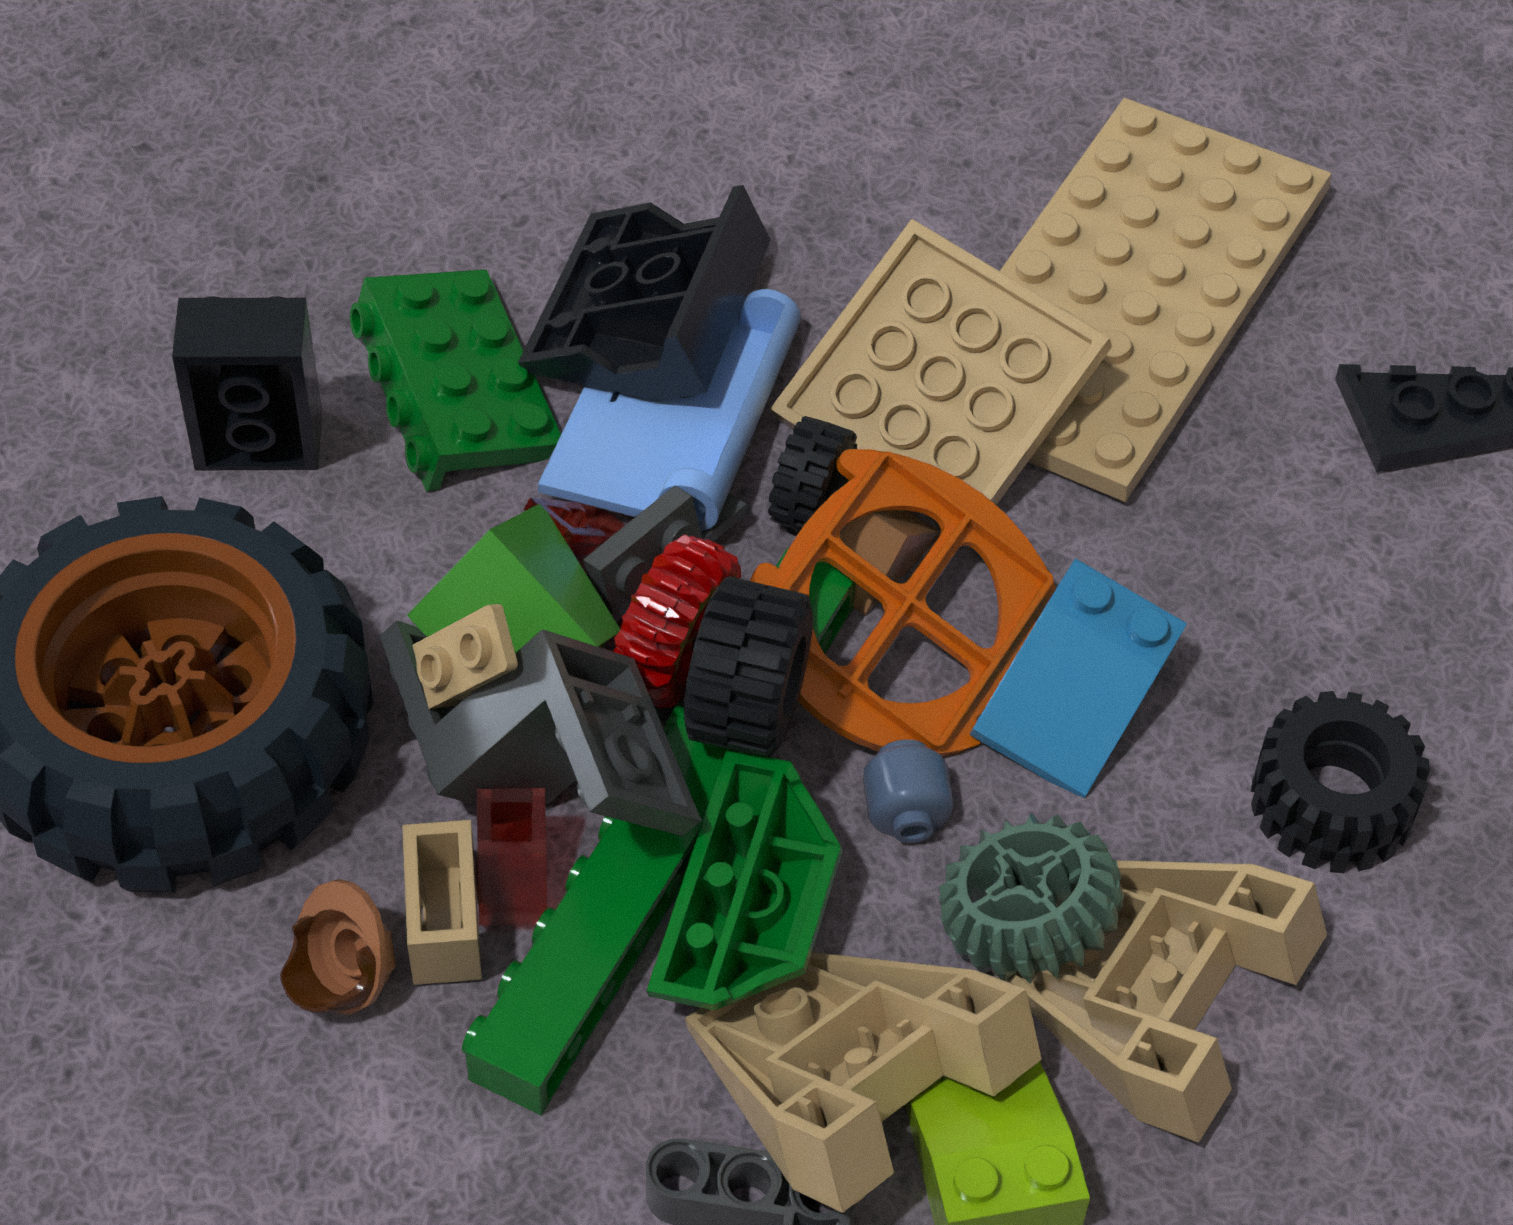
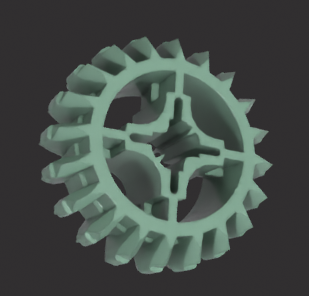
(1031, 898)

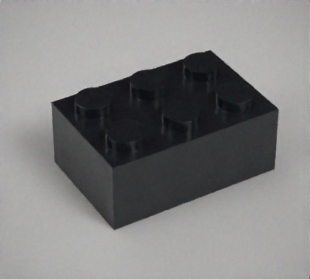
(248, 383)

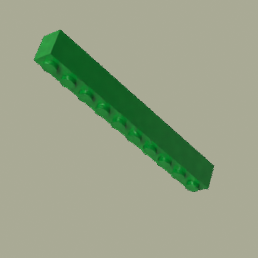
(606, 917)

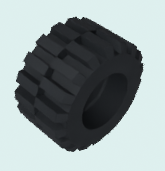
(748, 667)
(1331, 822)

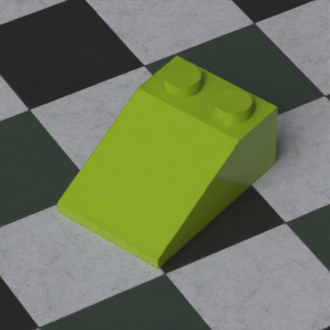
(998, 1154)

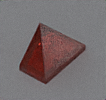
(580, 524)

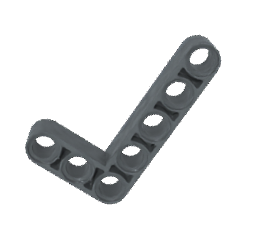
(716, 1175)

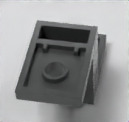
(550, 722)

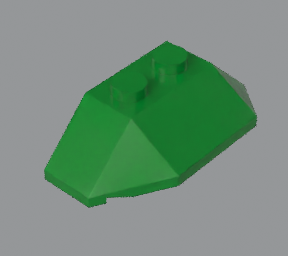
(749, 888)

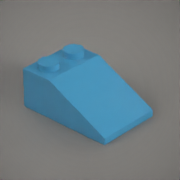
(1078, 679)

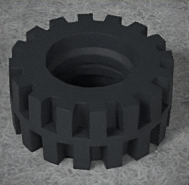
(808, 471)

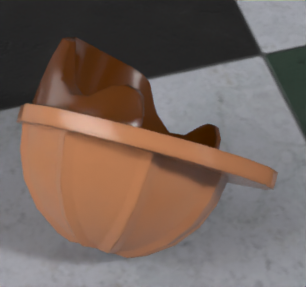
(338, 951)

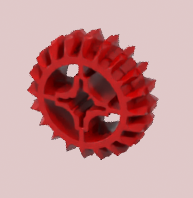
(668, 611)

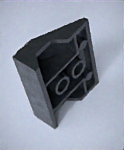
(649, 300)

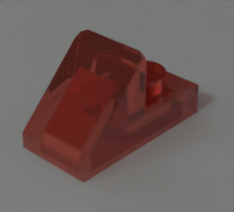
(512, 855)

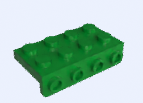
(452, 373)

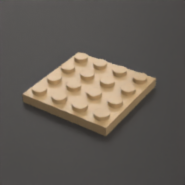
(946, 364)

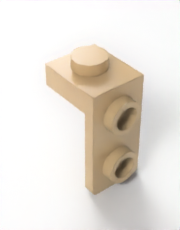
(465, 656)

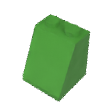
(533, 578)

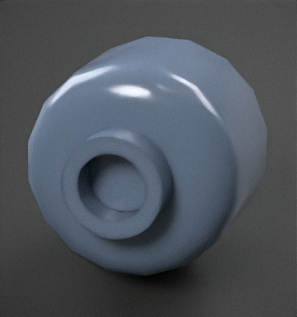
(907, 790)

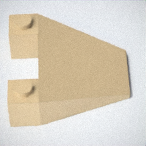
(1175, 945)
(850, 1047)

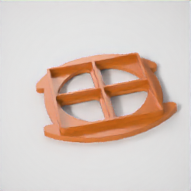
(966, 518)

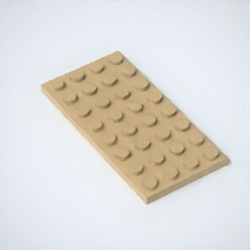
(1165, 252)

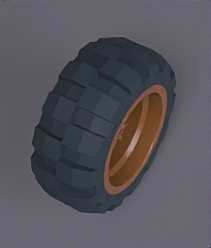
(248, 763)

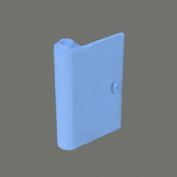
(633, 449)

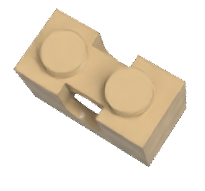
(443, 881)

